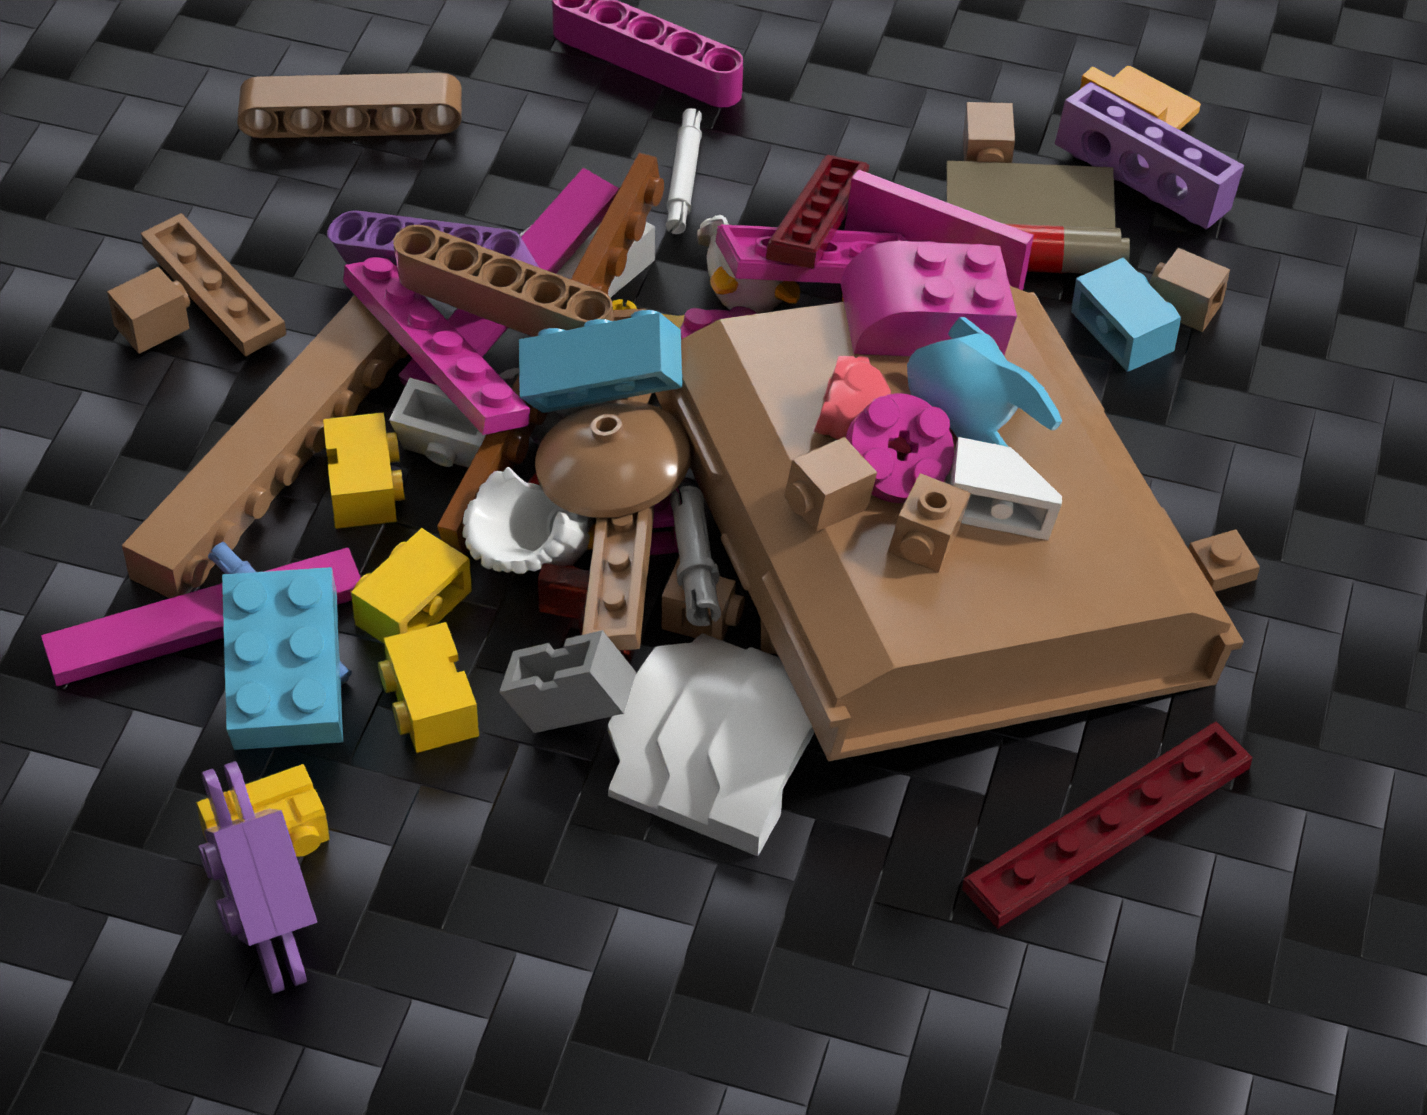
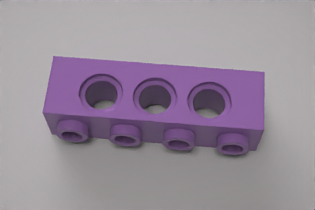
(1149, 155)

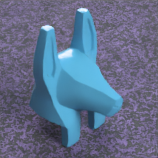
(977, 385)

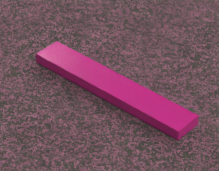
(551, 242)
(164, 626)

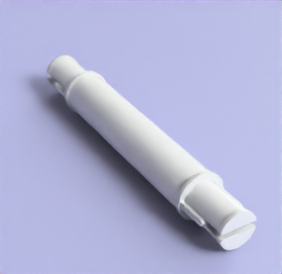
(683, 171)

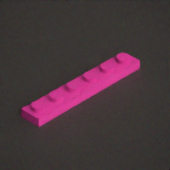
(437, 347)

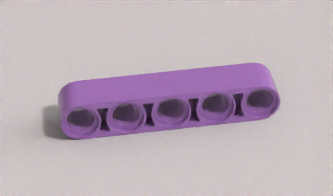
(369, 235)

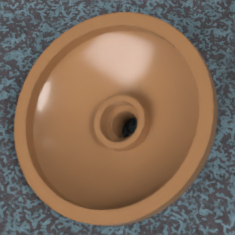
(612, 458)

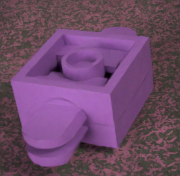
(257, 876)

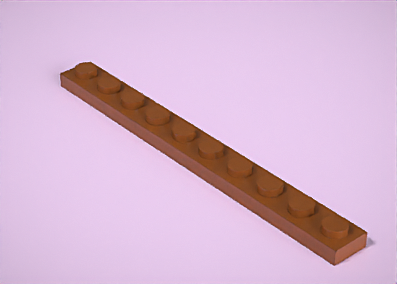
(598, 267)

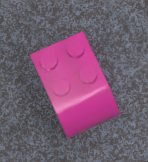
(914, 292)

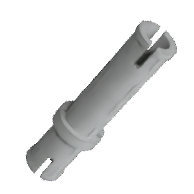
(696, 568)

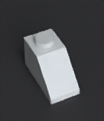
(1003, 490)

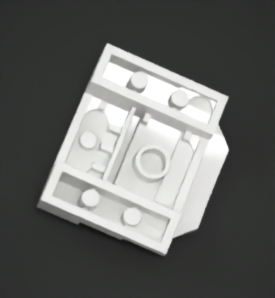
(710, 740)

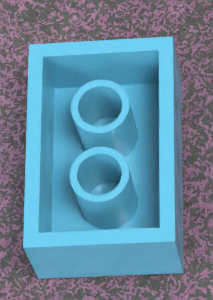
(282, 658)

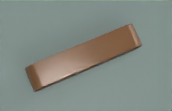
(349, 105)
(493, 283)

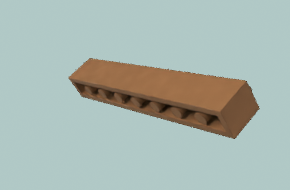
(261, 452)

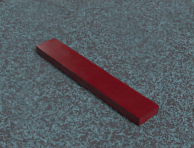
(815, 214)
(1106, 824)

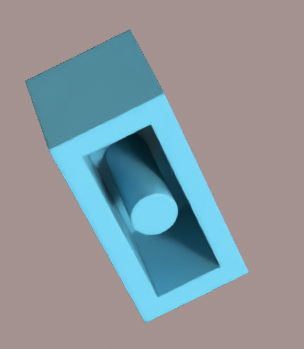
(1125, 314)

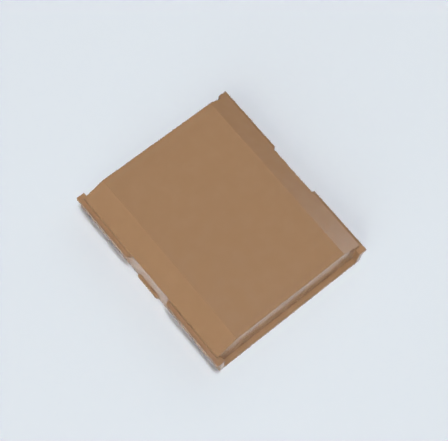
(1010, 619)

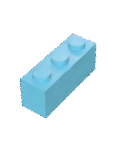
(600, 362)

